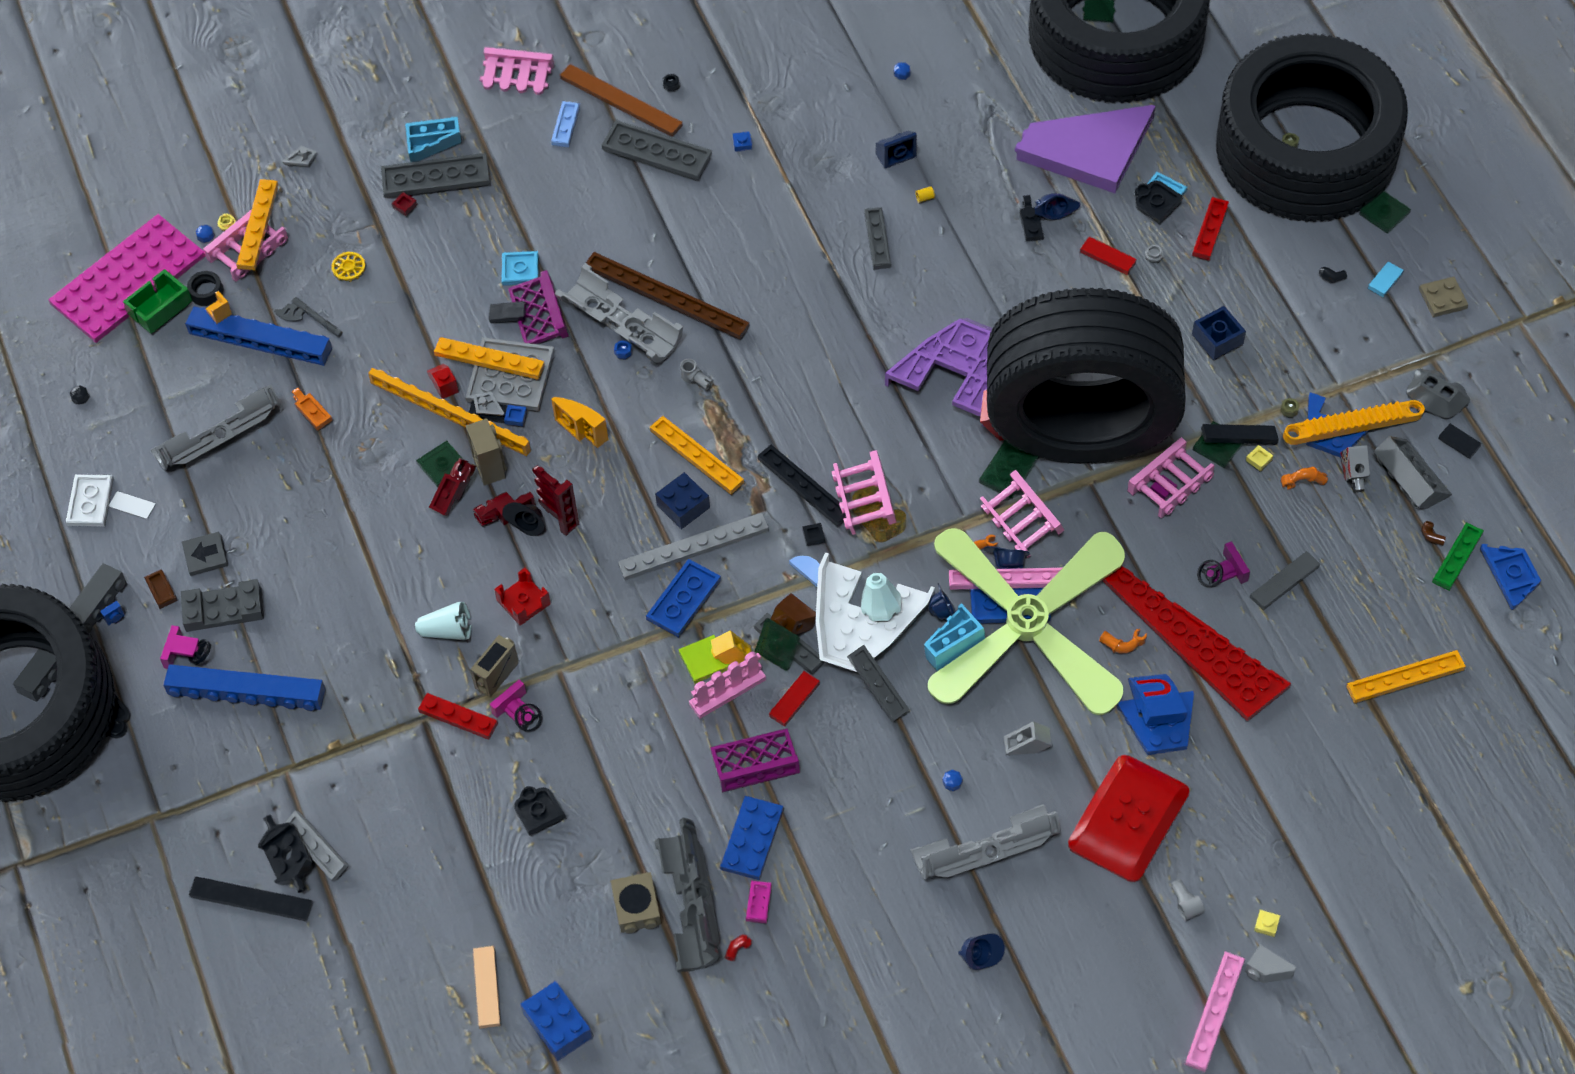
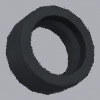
(200, 278)

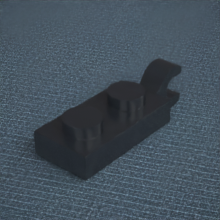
(1030, 221)

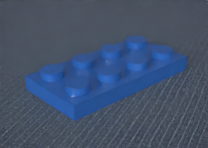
(683, 598)
(988, 611)
(752, 838)

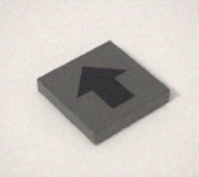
(204, 553)

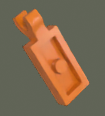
(311, 409)

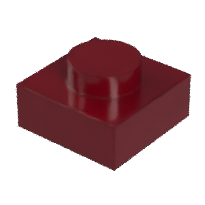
(404, 204)

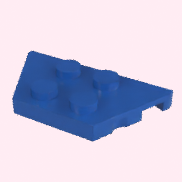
(1512, 572)

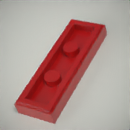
(1108, 255)
(794, 698)

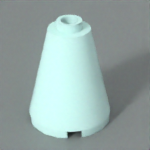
(446, 623)

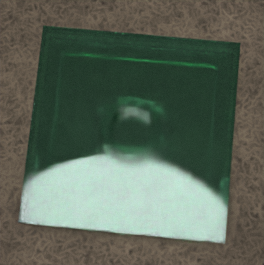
(1385, 212)
(1217, 452)
(438, 462)
(777, 644)

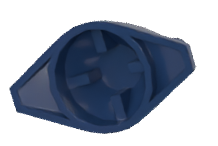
(1056, 206)

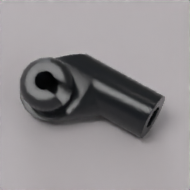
(1332, 276)

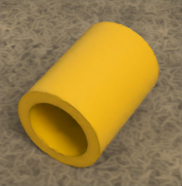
(925, 194)

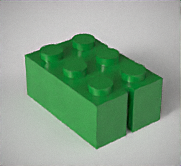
(157, 308)

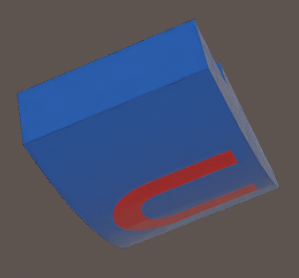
(1157, 699)

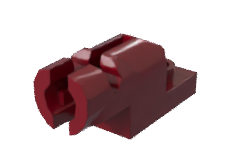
(452, 486)
(494, 507)

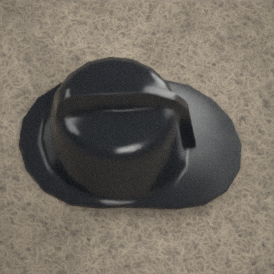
(524, 517)

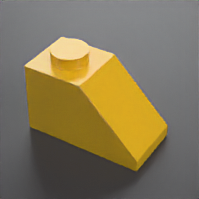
(729, 648)

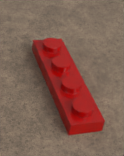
(1210, 228)
(458, 716)

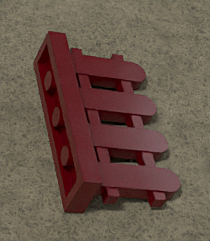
(557, 499)

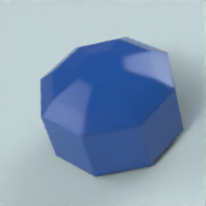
(902, 70)
(204, 233)
(623, 349)
(952, 780)

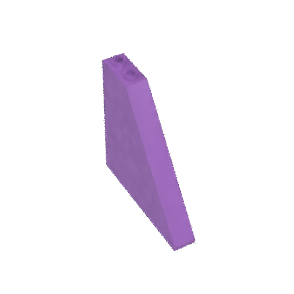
(1088, 146)

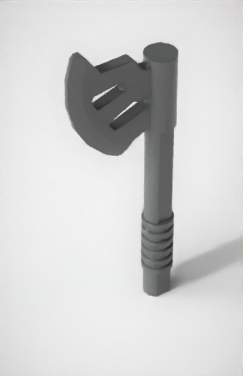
(297, 303)

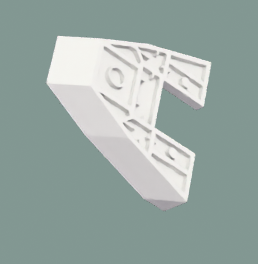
(844, 626)

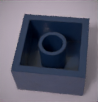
(1218, 332)
(682, 500)

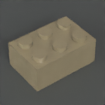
(486, 451)

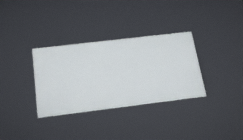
(132, 504)

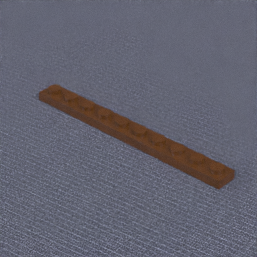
(668, 295)

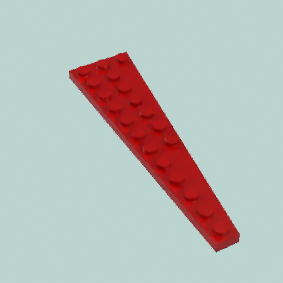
(1222, 665)

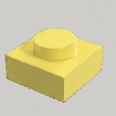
(1259, 458)
(1267, 923)

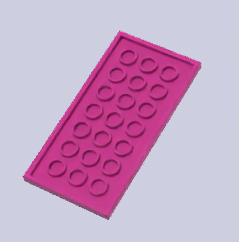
(97, 295)

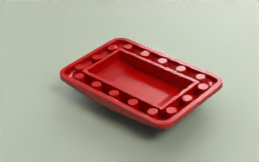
(1128, 818)

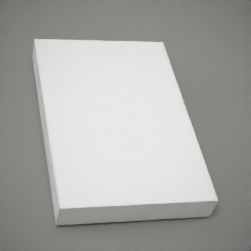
(89, 500)

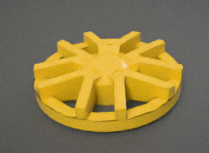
(348, 266)

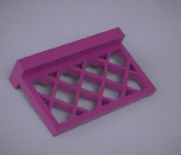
(550, 301)
(758, 771)

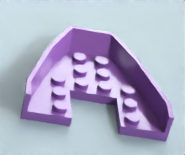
(957, 348)

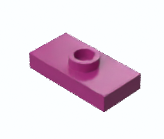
(758, 902)

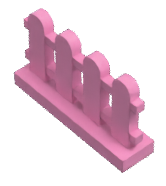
(516, 60)
(727, 685)

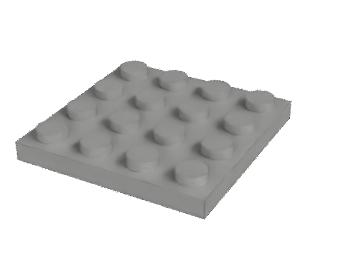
(508, 387)

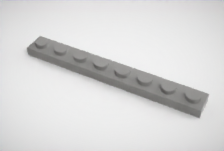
(693, 546)

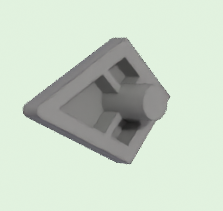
(300, 157)
(487, 404)

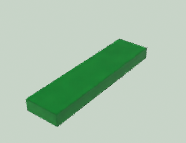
(1457, 556)

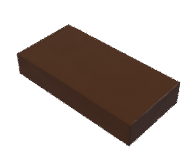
(160, 589)

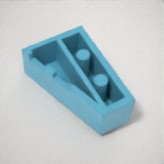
(431, 137)
(954, 638)

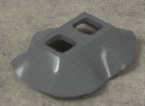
(1431, 397)

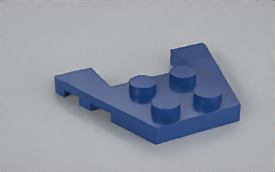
(1330, 445)
(1159, 737)

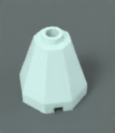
(880, 598)

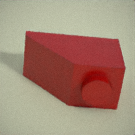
(443, 380)

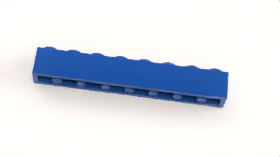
(260, 336)
(244, 687)

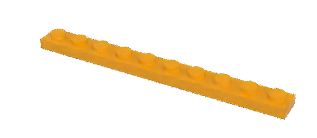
(444, 409)

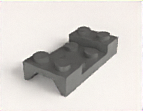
(221, 606)

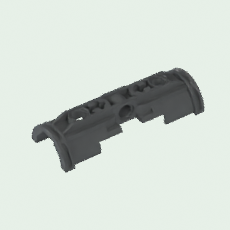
(685, 859)

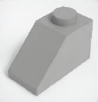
(1028, 739)
(1268, 966)

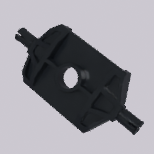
(276, 844)

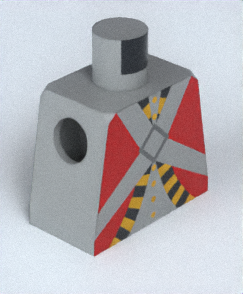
(1356, 458)

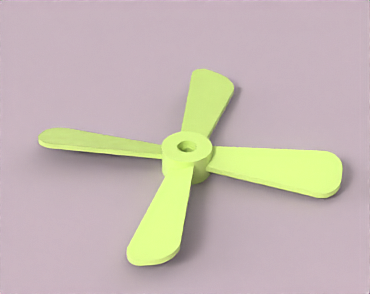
(1088, 679)

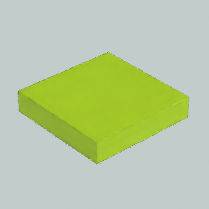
(700, 660)

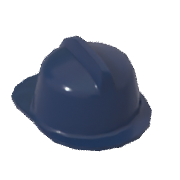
(1007, 558)
(940, 605)
(983, 951)

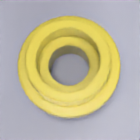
(225, 221)

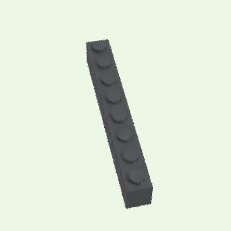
(94, 597)

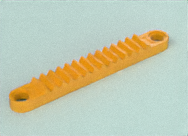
(1353, 422)

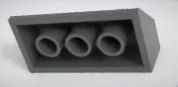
(1411, 472)

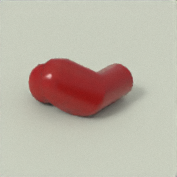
(735, 944)

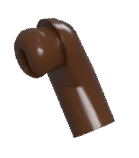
(1430, 534)

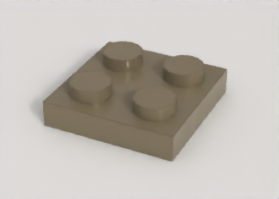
(1443, 296)

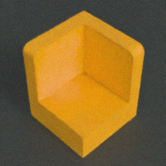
(220, 309)

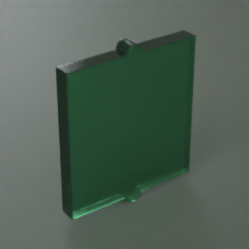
(1099, 10)

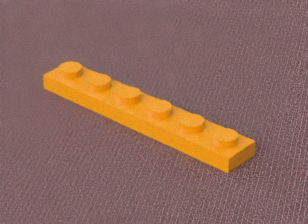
(257, 224)
(489, 358)
(697, 455)
(1405, 676)

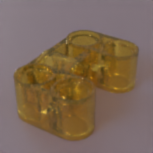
(875, 525)

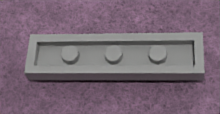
(317, 847)

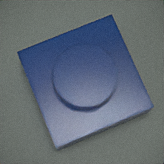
(742, 141)
(515, 415)
(112, 613)

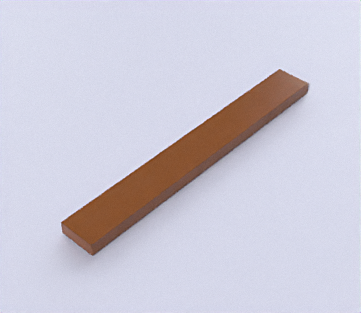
(621, 100)

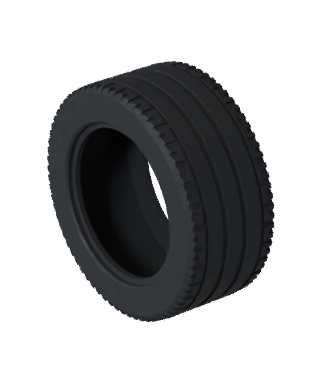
(1116, 63)
(1319, 73)
(1085, 334)
(80, 705)

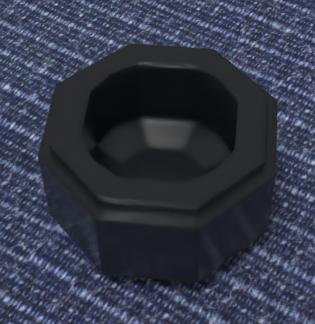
(671, 82)
(79, 394)

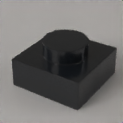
(813, 534)

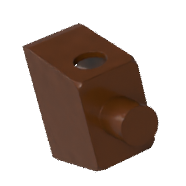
(794, 615)

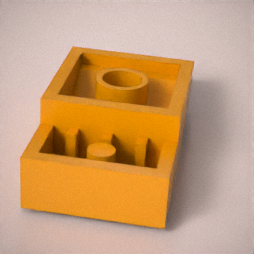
(580, 421)

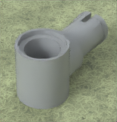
(695, 374)
(1188, 905)

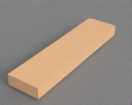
(486, 987)

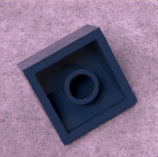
(897, 149)

